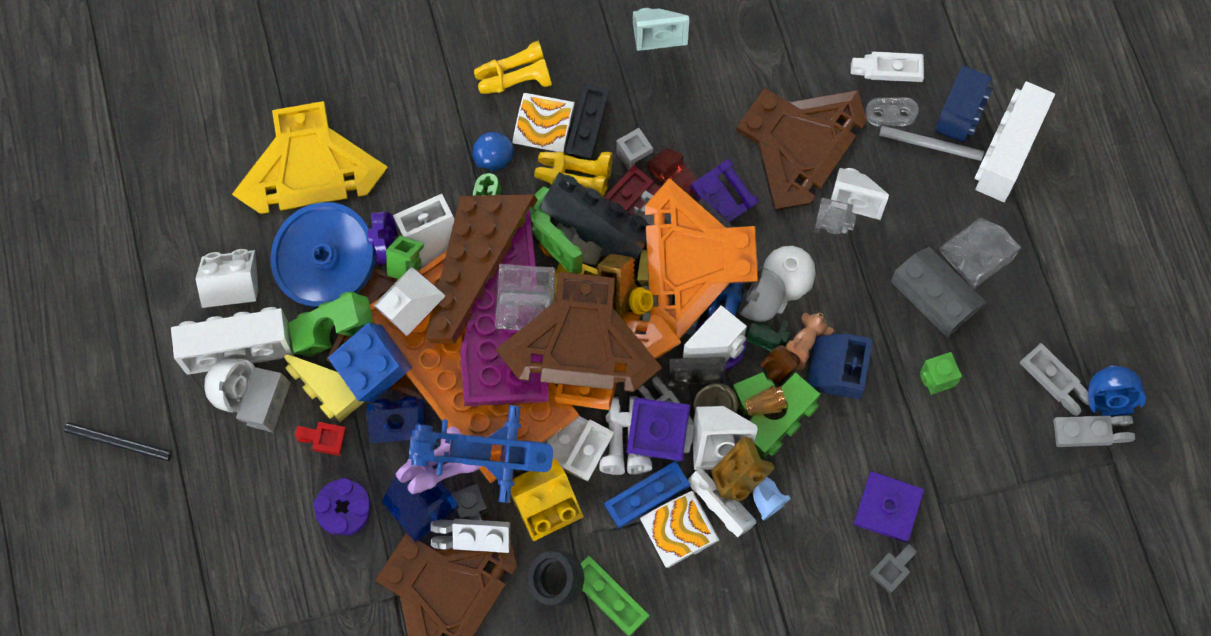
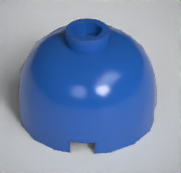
(1116, 391)

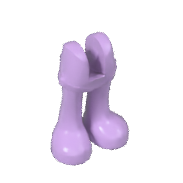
(427, 477)

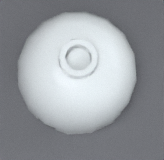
(794, 268)
(228, 382)

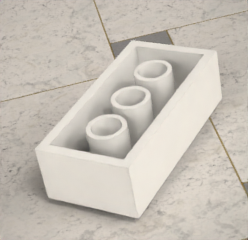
(1013, 141)
(245, 336)

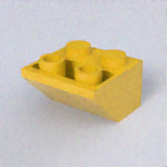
(545, 501)

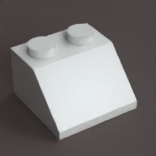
(717, 337)

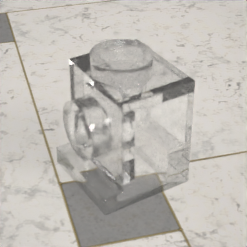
(835, 216)

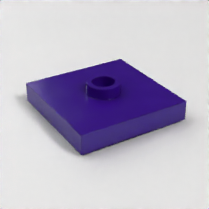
(658, 429)
(888, 507)

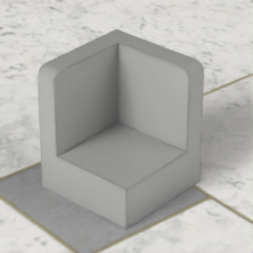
(633, 148)

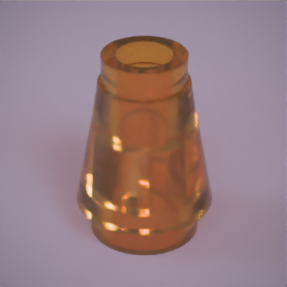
(768, 401)

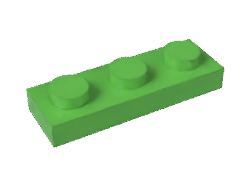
(612, 598)

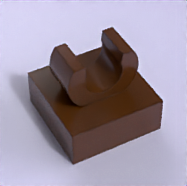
(779, 364)

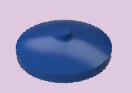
(322, 254)

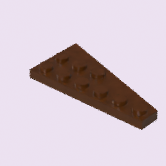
(475, 250)

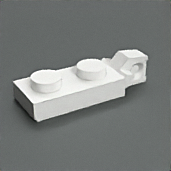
(890, 66)
(731, 512)

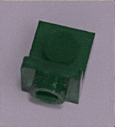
(765, 337)

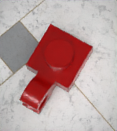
(325, 439)

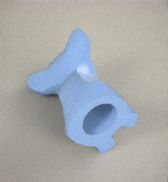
(769, 498)

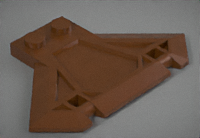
(801, 140)
(580, 340)
(444, 587)

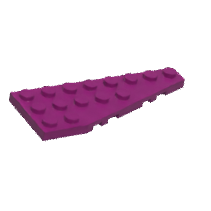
(484, 373)

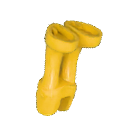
(496, 81)
(561, 162)

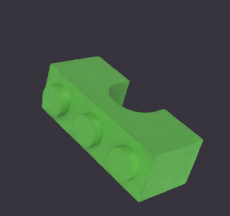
(312, 329)
(800, 401)

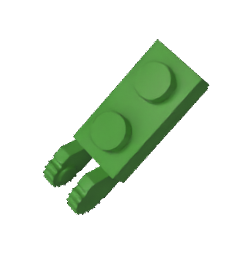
(556, 242)

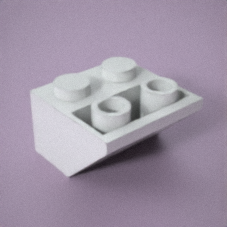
(429, 224)
(227, 278)

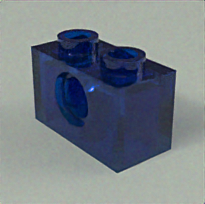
(383, 429)

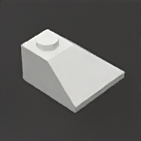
(861, 191)
(409, 301)
(716, 434)

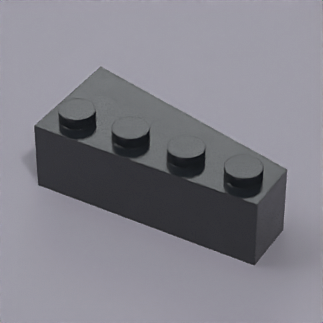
(595, 217)

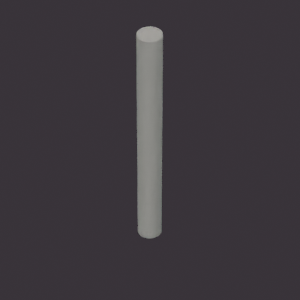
(931, 143)

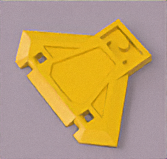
(307, 164)

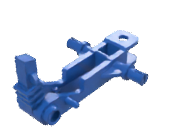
(477, 451)

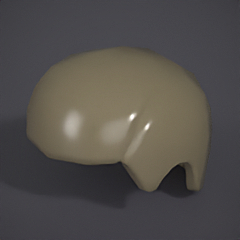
(717, 395)

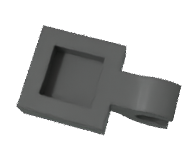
(470, 503)
(892, 570)

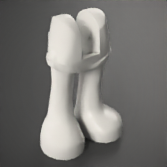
(614, 462)

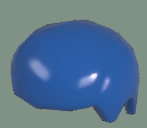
(492, 151)

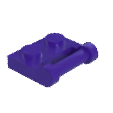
(716, 195)

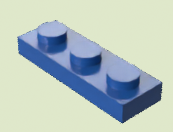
(647, 495)

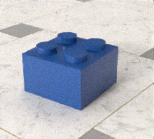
(370, 362)

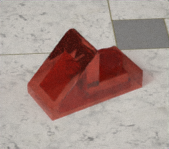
(670, 165)

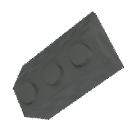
(937, 291)

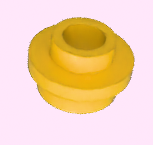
(640, 300)

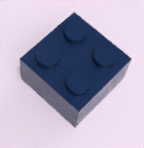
(964, 104)

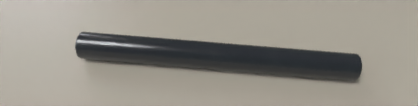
(118, 441)

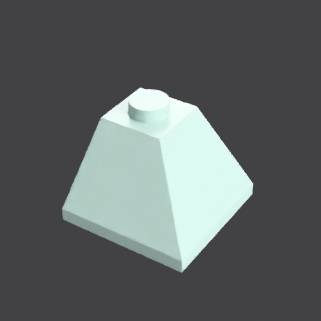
(659, 28)

